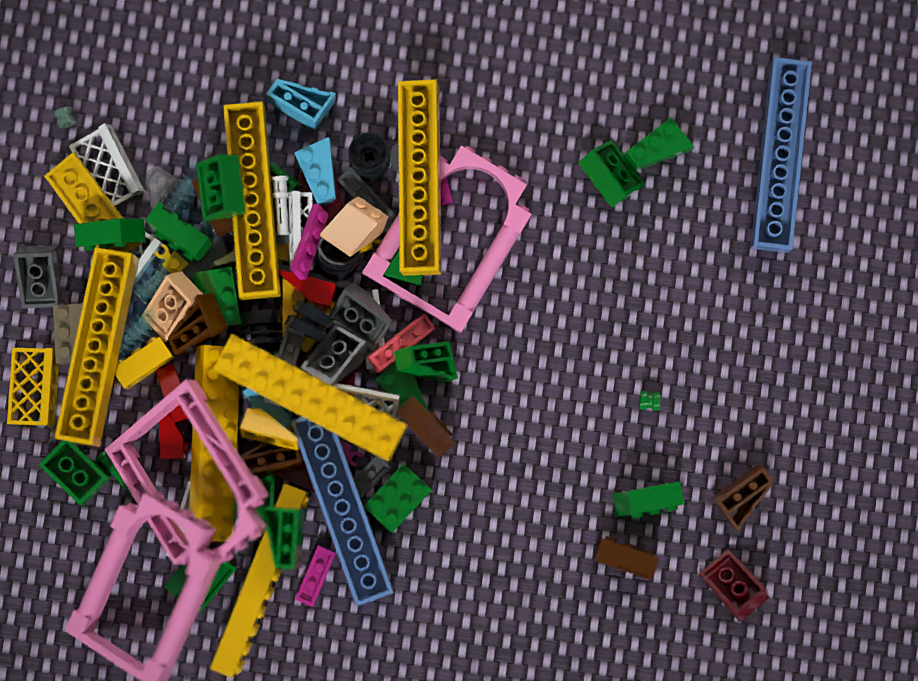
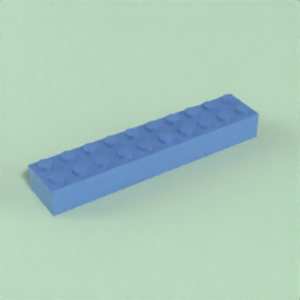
(781, 155)
(343, 511)

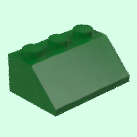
(611, 173)
(220, 187)
(222, 285)
(178, 580)

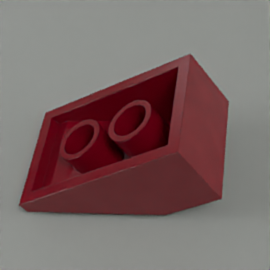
(734, 585)

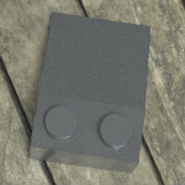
(38, 276)
(361, 315)
(336, 356)

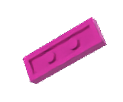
(315, 576)

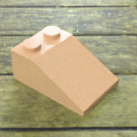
(355, 226)
(170, 303)

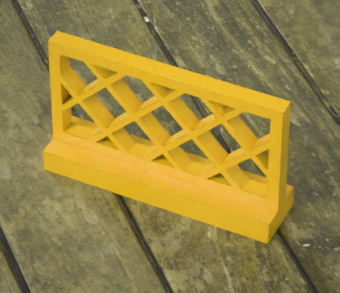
(48, 392)

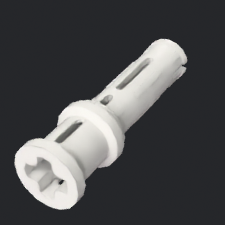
(280, 195)

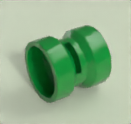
(649, 400)

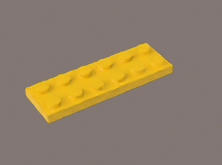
(83, 195)

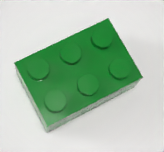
(75, 471)
(397, 498)

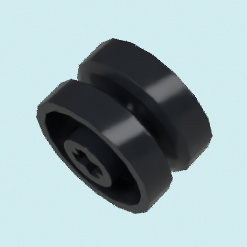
(334, 263)
(309, 321)

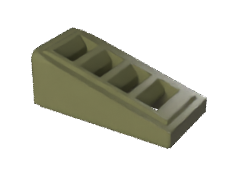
(226, 260)

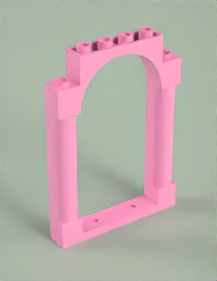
(514, 223)
(245, 486)
(200, 570)

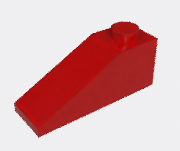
(315, 290)
(169, 381)
(172, 441)

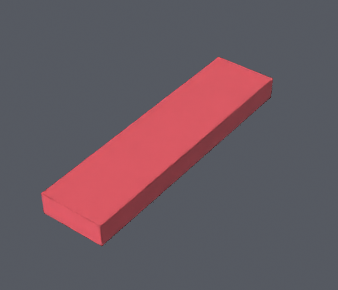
(406, 337)

